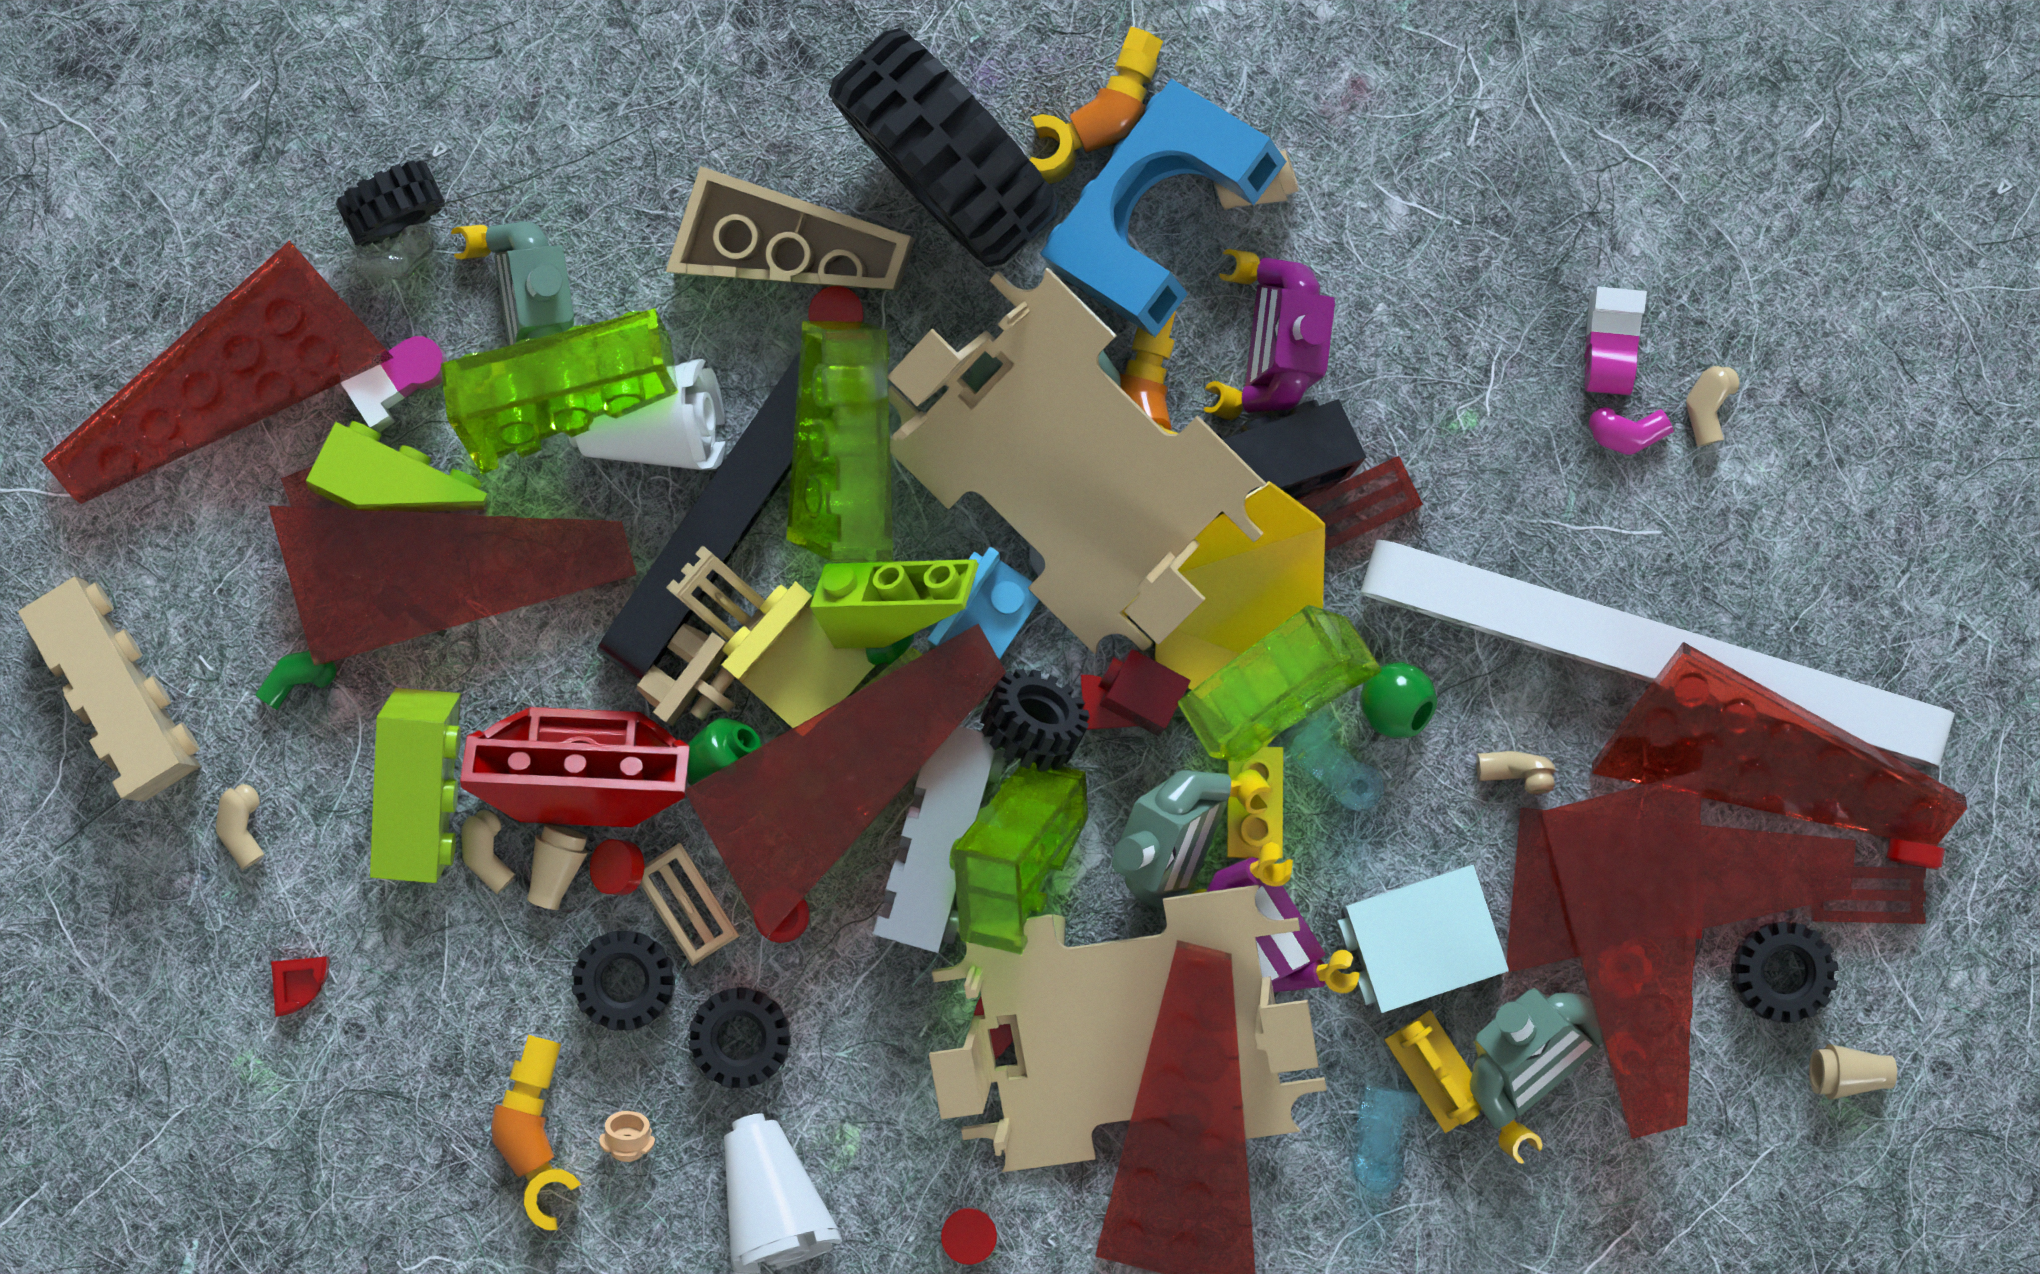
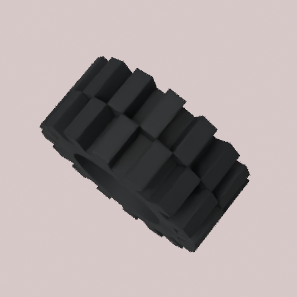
(390, 203)
(1034, 720)
(1818, 972)
(589, 987)
(706, 1047)

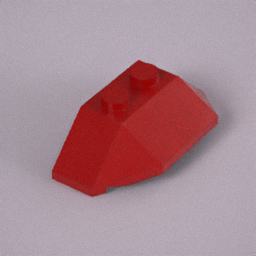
(576, 767)

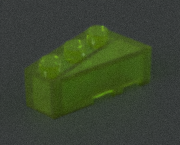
(1278, 683)
(1012, 850)

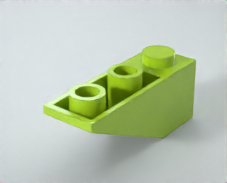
(374, 477)
(888, 600)

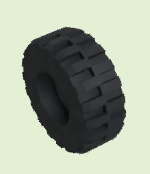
(944, 147)

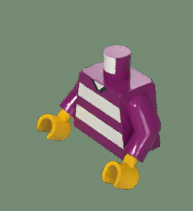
(1286, 340)
(1288, 957)

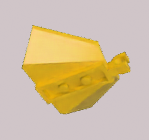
(1246, 583)

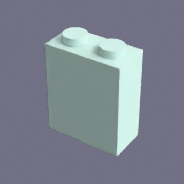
(1422, 939)

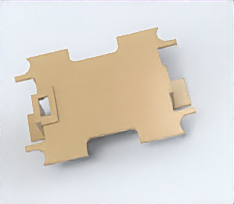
(1070, 464)
(1088, 1022)

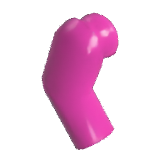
(1626, 435)

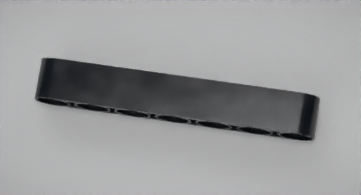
(715, 521)

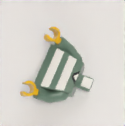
(529, 277)
(1174, 830)
(1527, 1055)

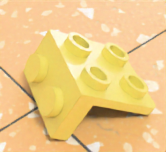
(792, 660)

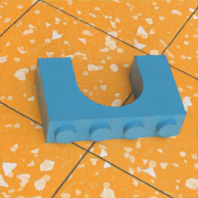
(1172, 138)

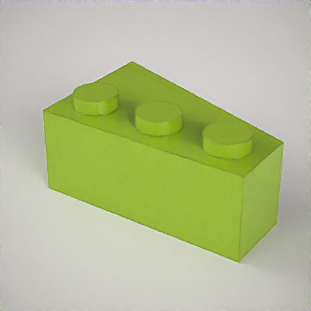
(415, 785)

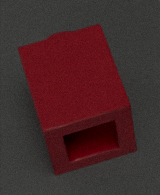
(1142, 691)

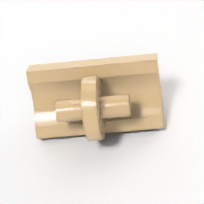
(673, 697)

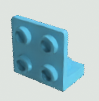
(996, 602)

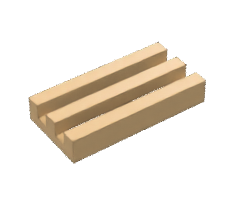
(696, 577)
(711, 943)

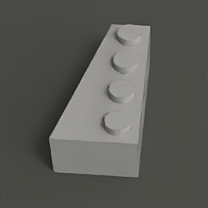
(943, 809)

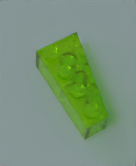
(556, 384)
(842, 444)

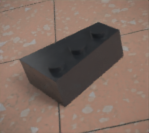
(1302, 450)

